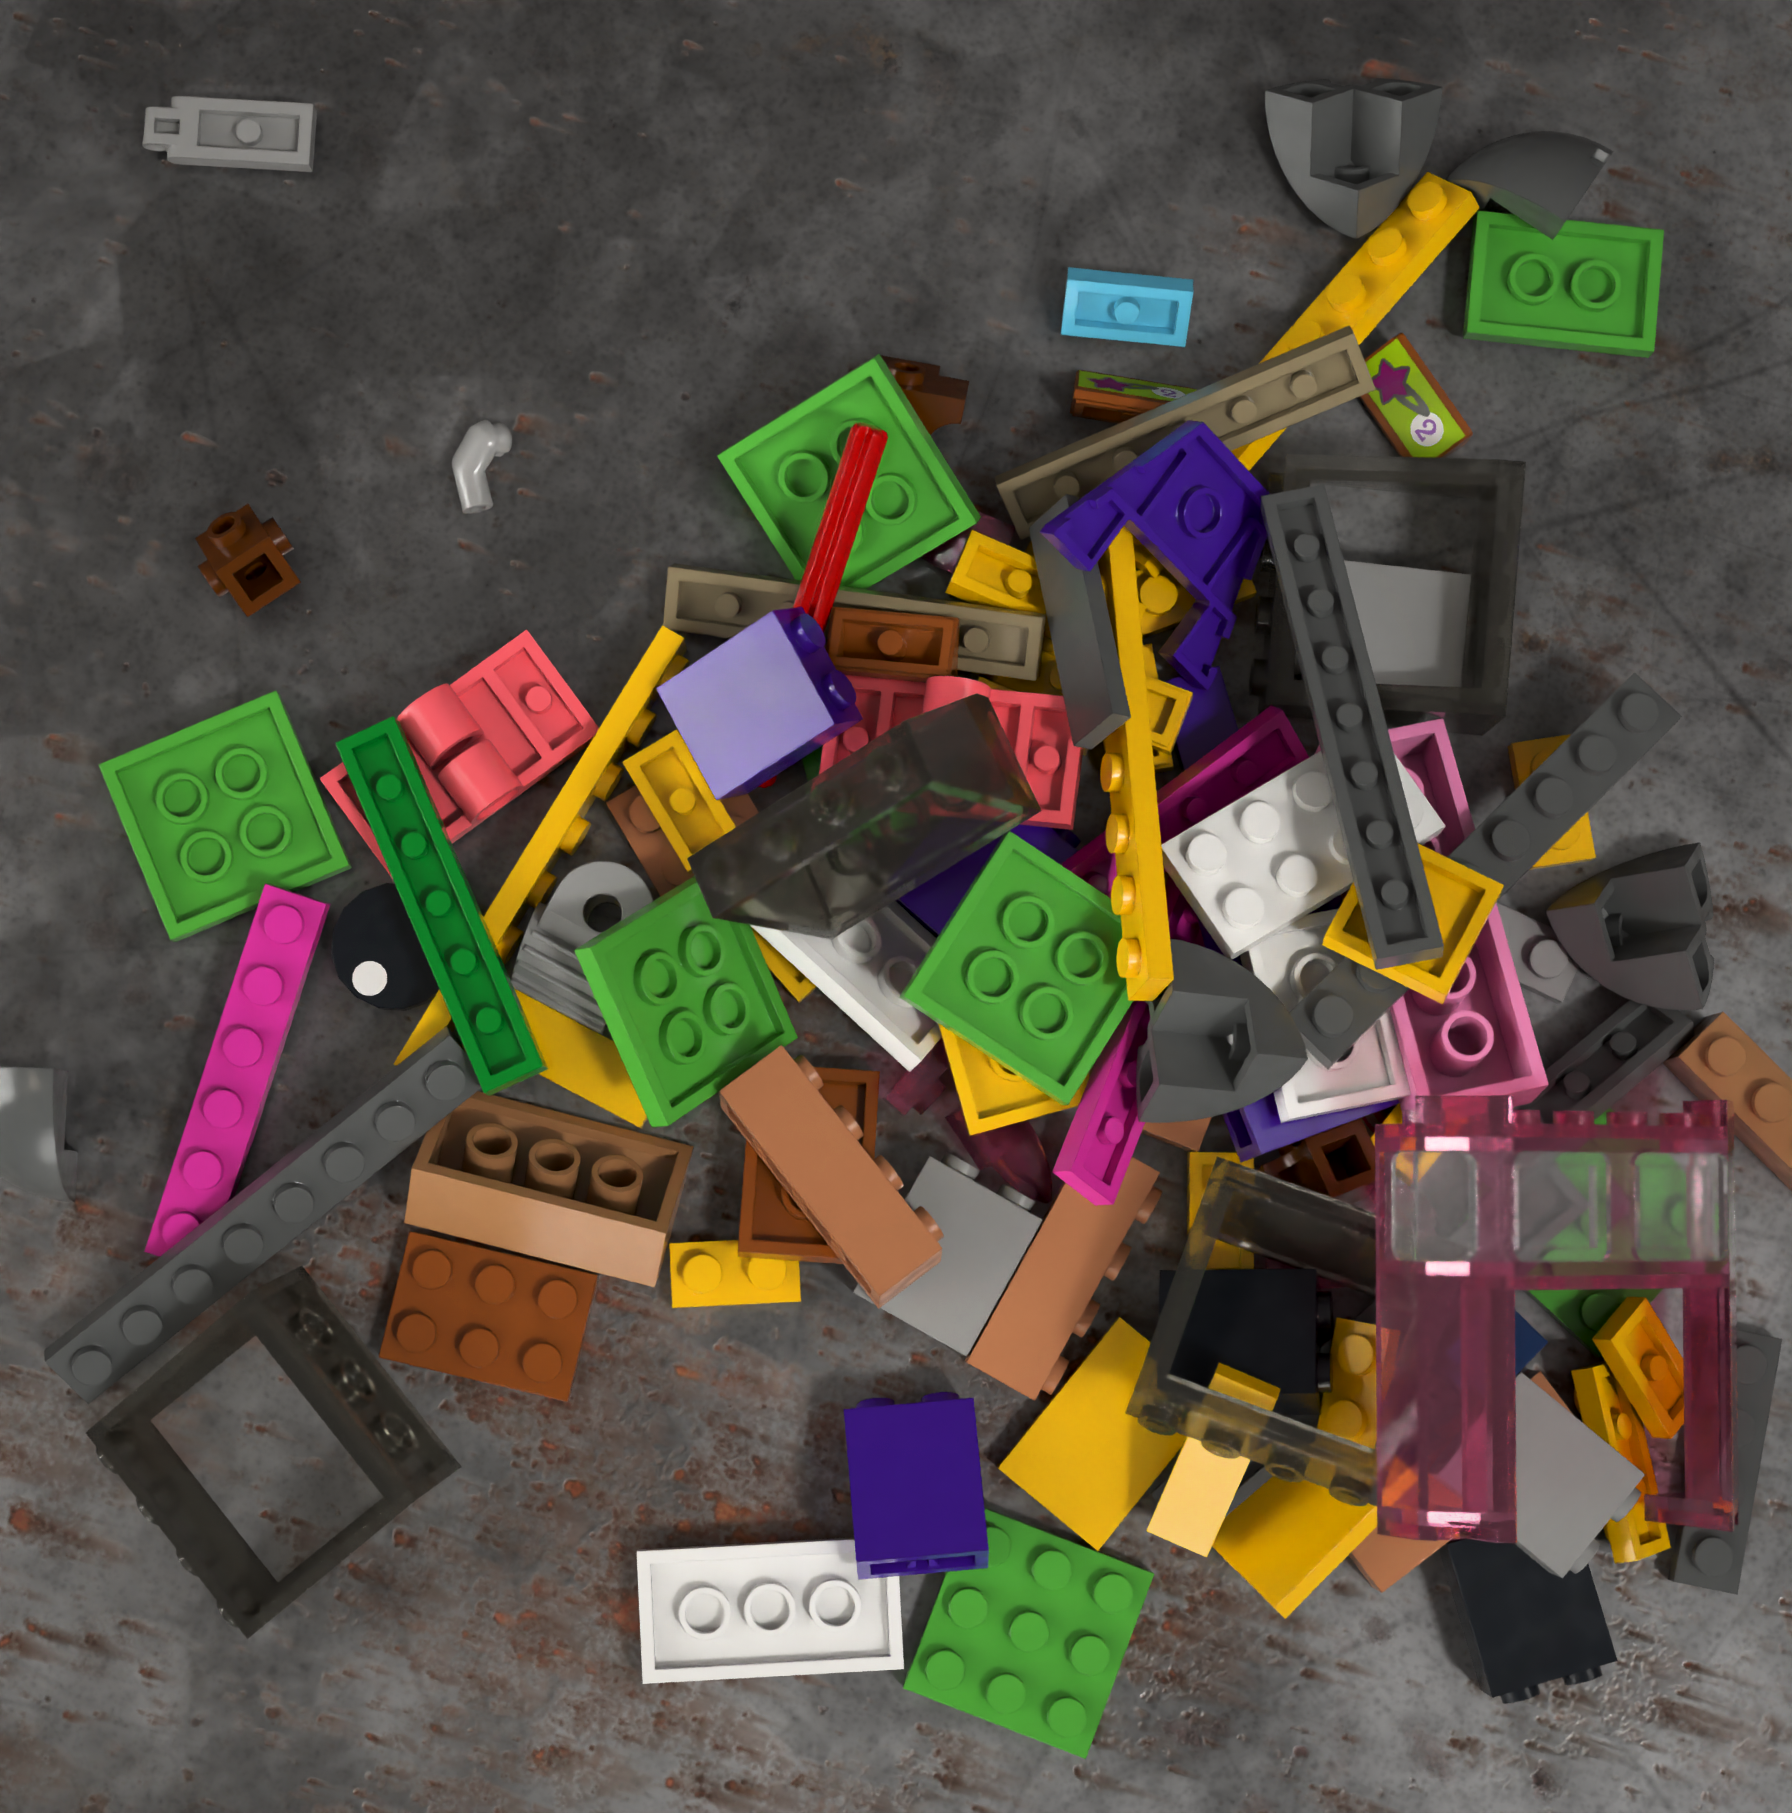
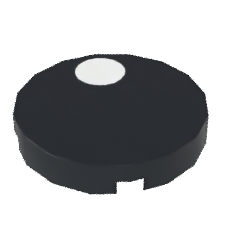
(380, 952)

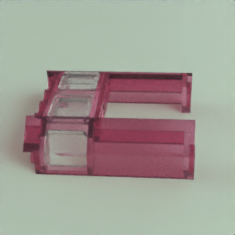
(1502, 1204)

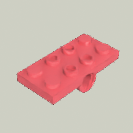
(1032, 722)
(484, 738)

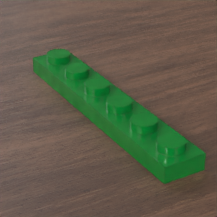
(441, 906)

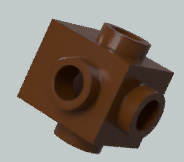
(247, 559)

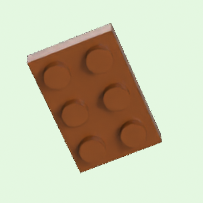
(769, 1218)
(489, 1316)

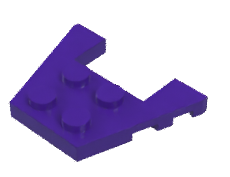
(1196, 516)

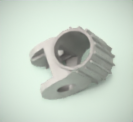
(547, 959)

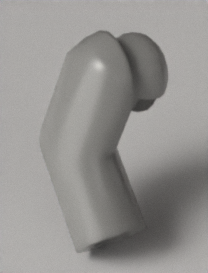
(471, 460)

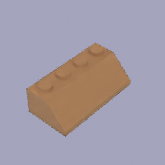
(550, 1186)

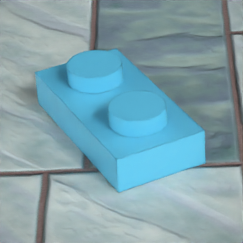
(1127, 307)

